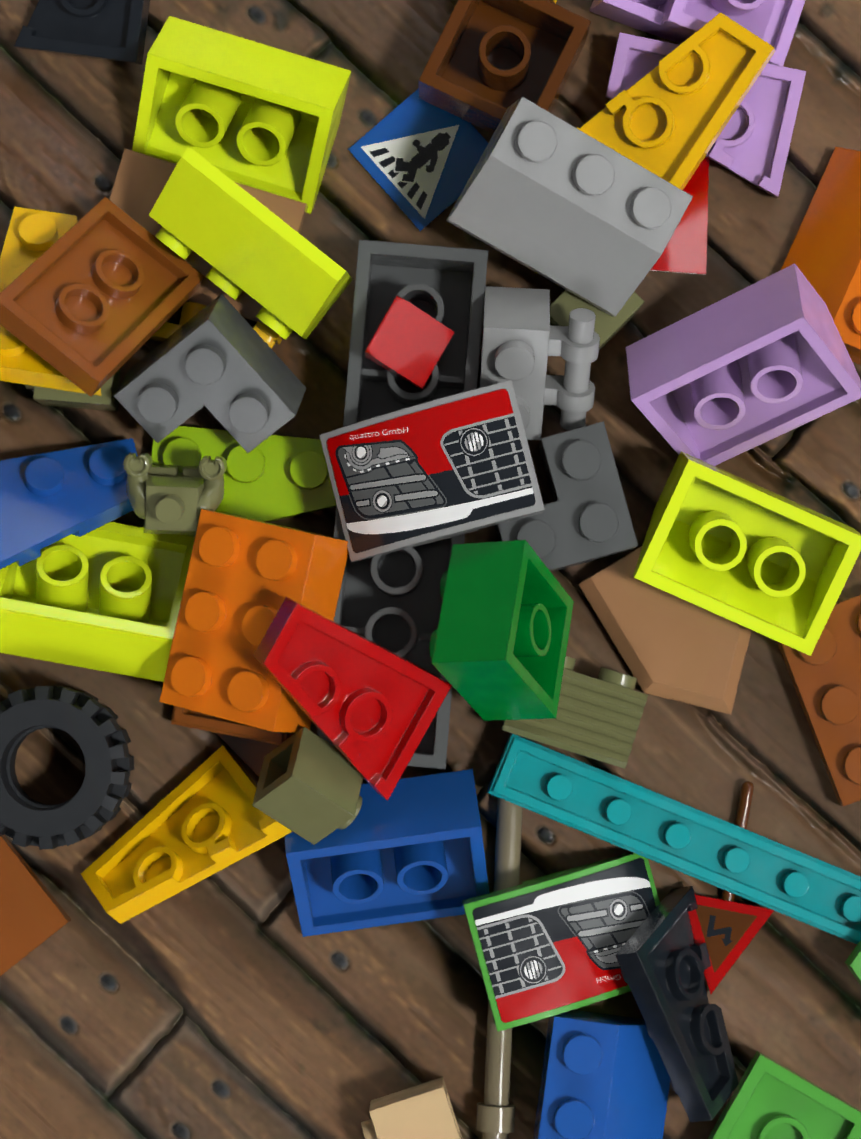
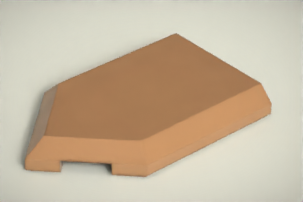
(666, 641)

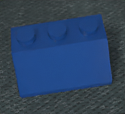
(395, 860)
(601, 1079)

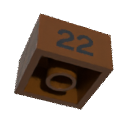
(502, 53)

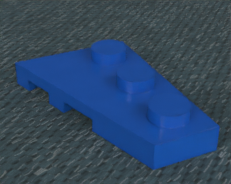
(60, 496)

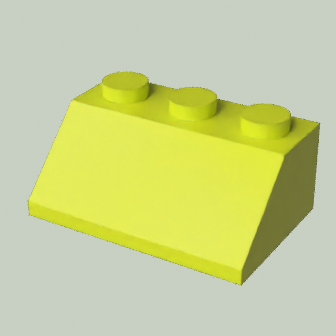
(242, 107)
(247, 247)
(747, 553)
(98, 601)

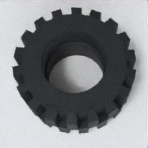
(105, 758)

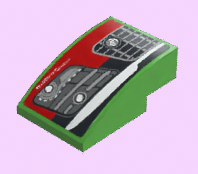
(557, 937)

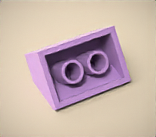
(743, 369)

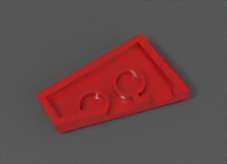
(353, 691)

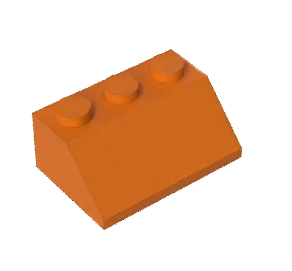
(830, 245)

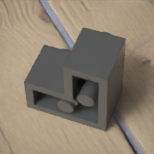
(217, 365)
(588, 503)

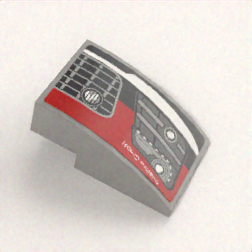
(432, 471)

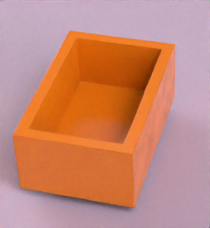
(228, 602)

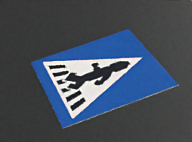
(421, 157)

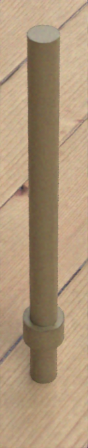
(496, 1115)

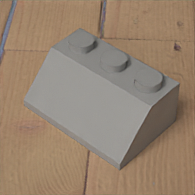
(568, 207)

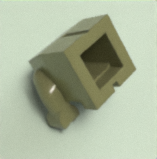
(170, 499)

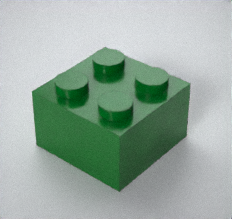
(502, 630)

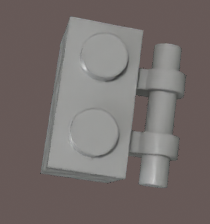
(517, 349)

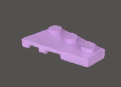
(759, 131)

